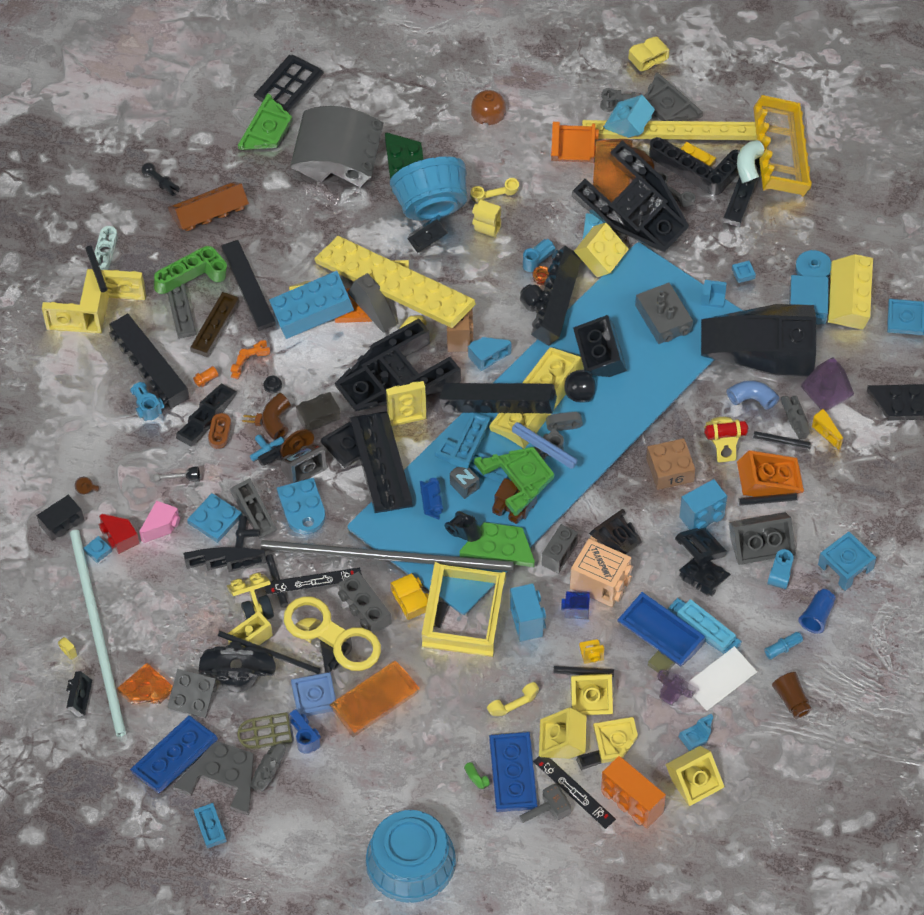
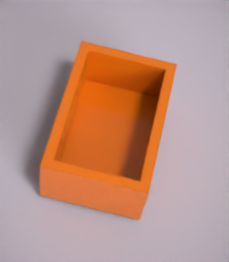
(632, 792)

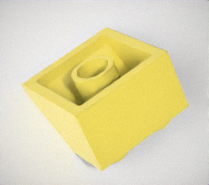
(563, 734)
(695, 775)

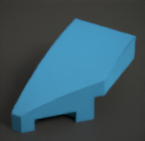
(697, 734)

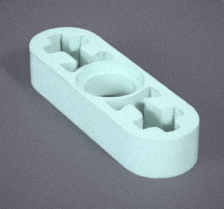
(102, 242)

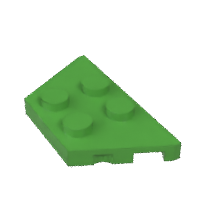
(266, 127)
(500, 543)

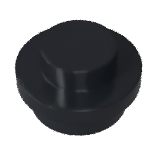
(272, 384)

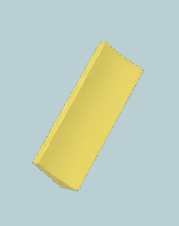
(551, 369)

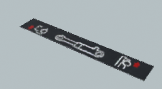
(309, 581)
(575, 791)

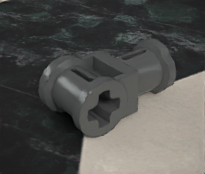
(614, 97)

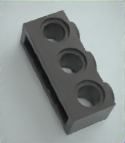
(364, 594)

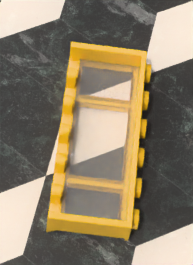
(785, 155)

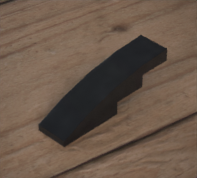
(201, 419)
(233, 557)

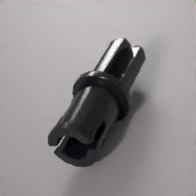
(271, 455)

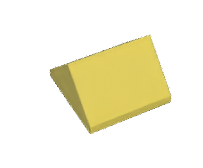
(592, 694)

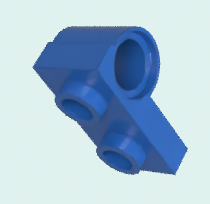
(301, 723)

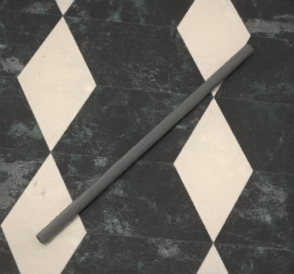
(387, 555)

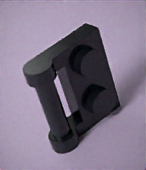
(704, 541)

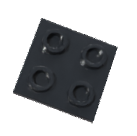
(707, 576)

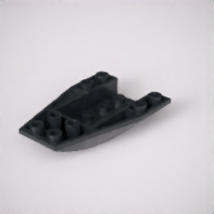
(764, 339)

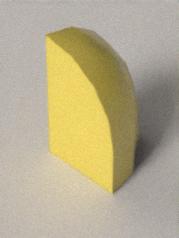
(308, 624)

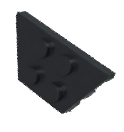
(899, 401)
(617, 533)

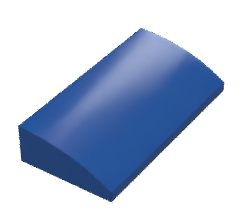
(662, 629)

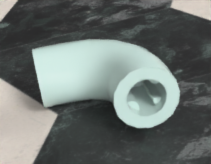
(746, 160)

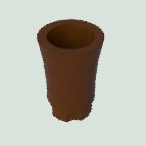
(792, 694)

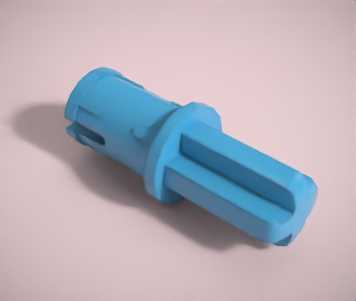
(783, 645)

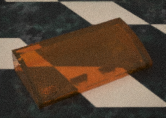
(607, 176)
(374, 698)

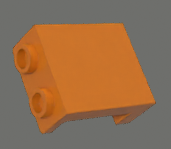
(573, 143)

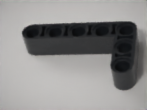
(693, 170)

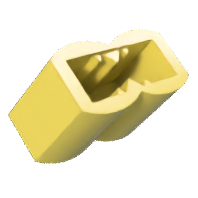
(648, 54)
(487, 218)

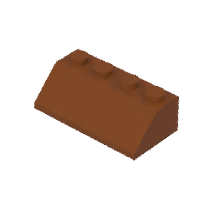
(209, 205)

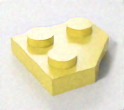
(615, 738)

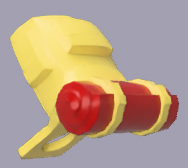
(724, 432)

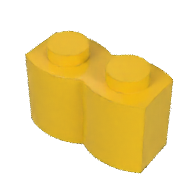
(409, 595)

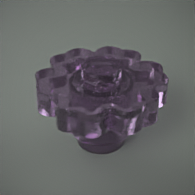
(674, 687)

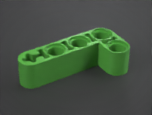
(189, 267)

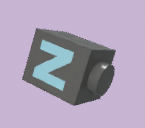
(464, 481)

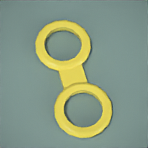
(332, 633)

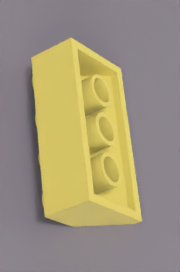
(850, 291)

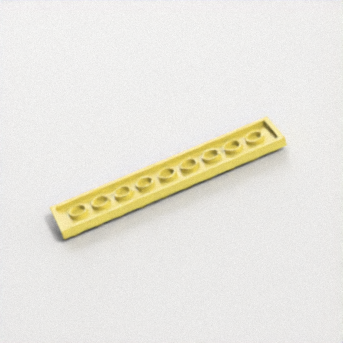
(396, 281)

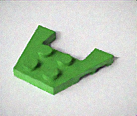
(524, 469)

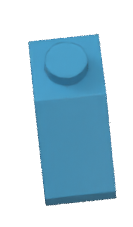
(488, 351)

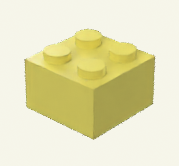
(601, 250)

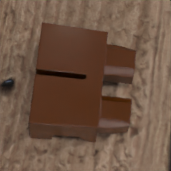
(505, 491)

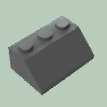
(761, 537)

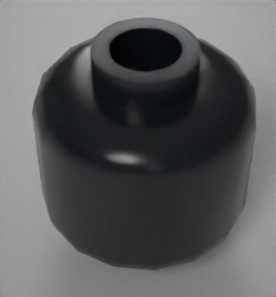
(530, 297)

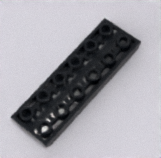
(381, 462)

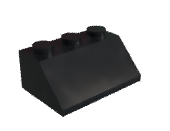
(600, 347)

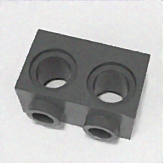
(559, 548)

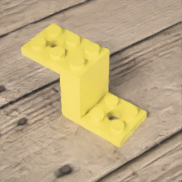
(91, 312)

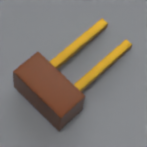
(258, 419)

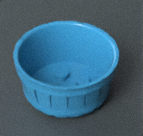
(431, 187)
(410, 857)

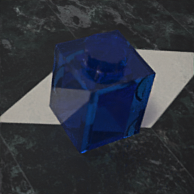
(576, 605)

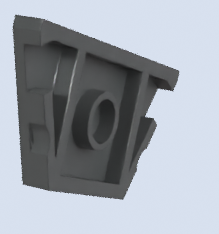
(670, 102)

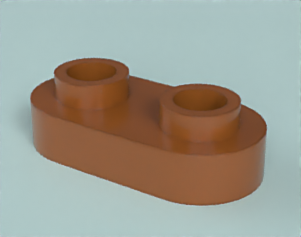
(219, 432)

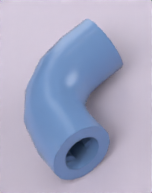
(753, 390)

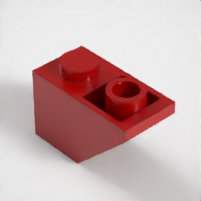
(120, 532)

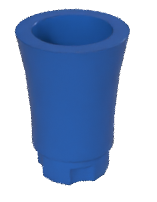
(817, 612)

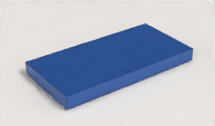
(173, 754)
(513, 772)

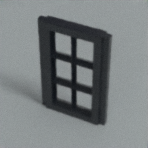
(282, 70)

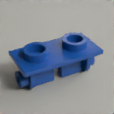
(431, 503)

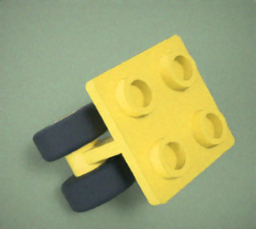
(254, 582)

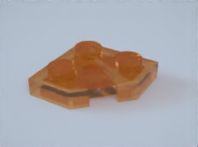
(145, 686)

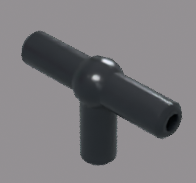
(241, 533)

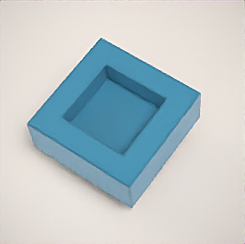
(743, 271)
(97, 549)

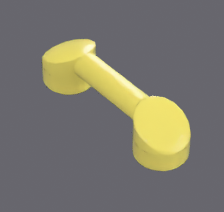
(510, 188)
(497, 709)

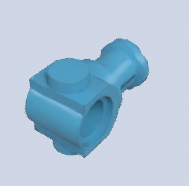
(146, 400)

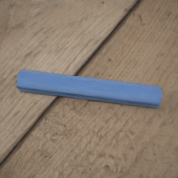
(544, 445)

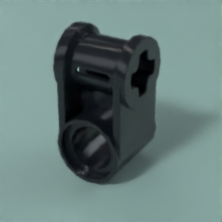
(464, 527)

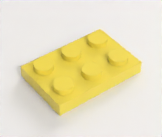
(406, 403)

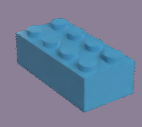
(311, 304)

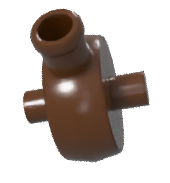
(84, 485)

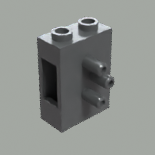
(664, 313)

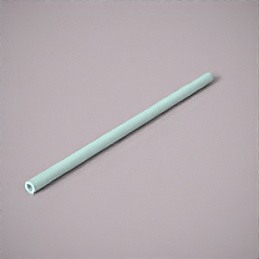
(98, 634)

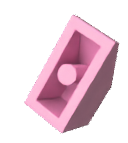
(159, 522)

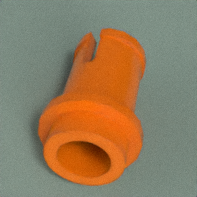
(206, 376)

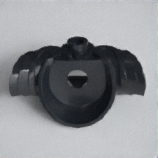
(254, 664)

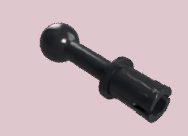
(149, 169)

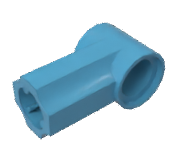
(534, 256)

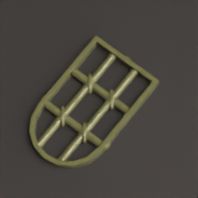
(257, 738)

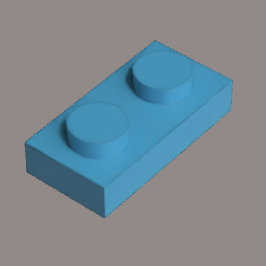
(210, 825)

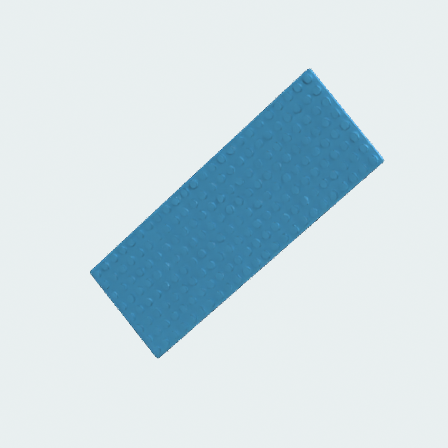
(611, 423)

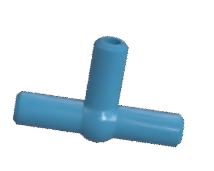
(264, 446)

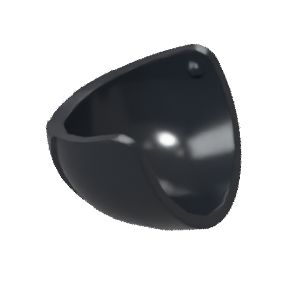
(580, 386)

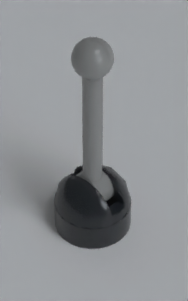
(192, 474)

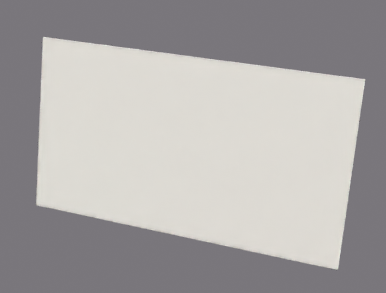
(721, 678)

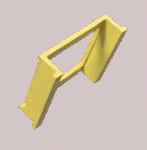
(458, 643)

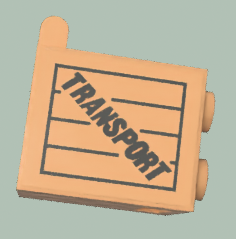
(601, 572)

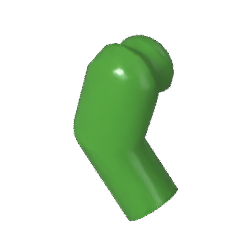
(474, 776)

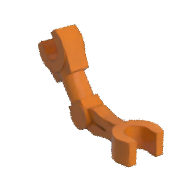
(258, 350)

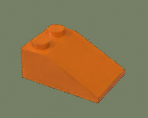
(769, 474)

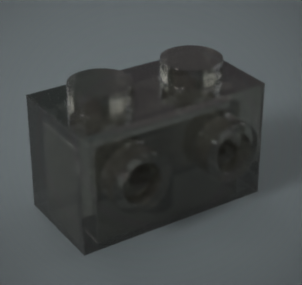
(318, 412)

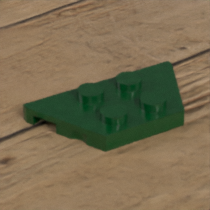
(401, 152)

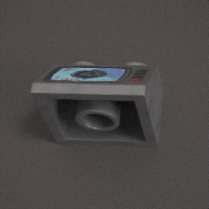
(304, 463)

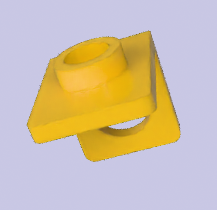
(592, 654)

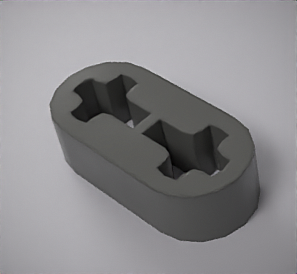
(564, 421)

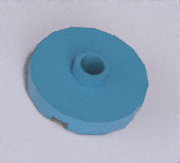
(813, 264)

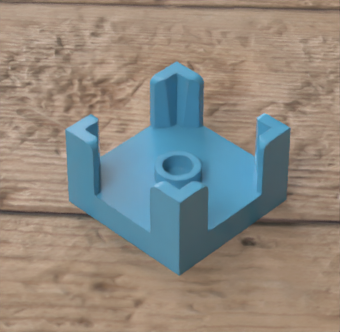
(847, 558)

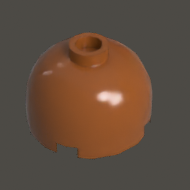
(488, 107)

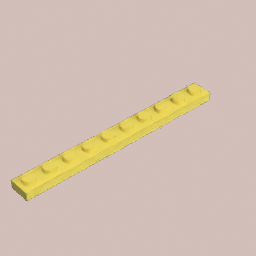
(685, 130)

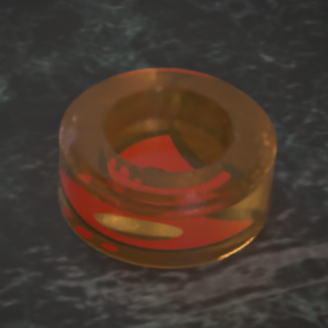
(540, 274)

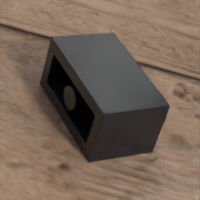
(60, 517)

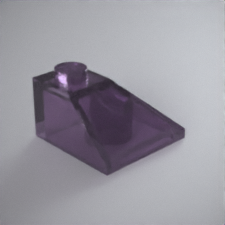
(828, 385)

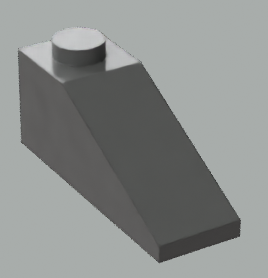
(372, 302)
(253, 507)

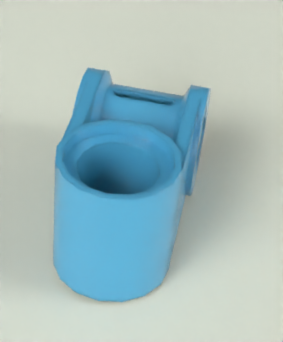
(780, 572)

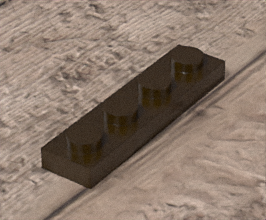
(214, 324)

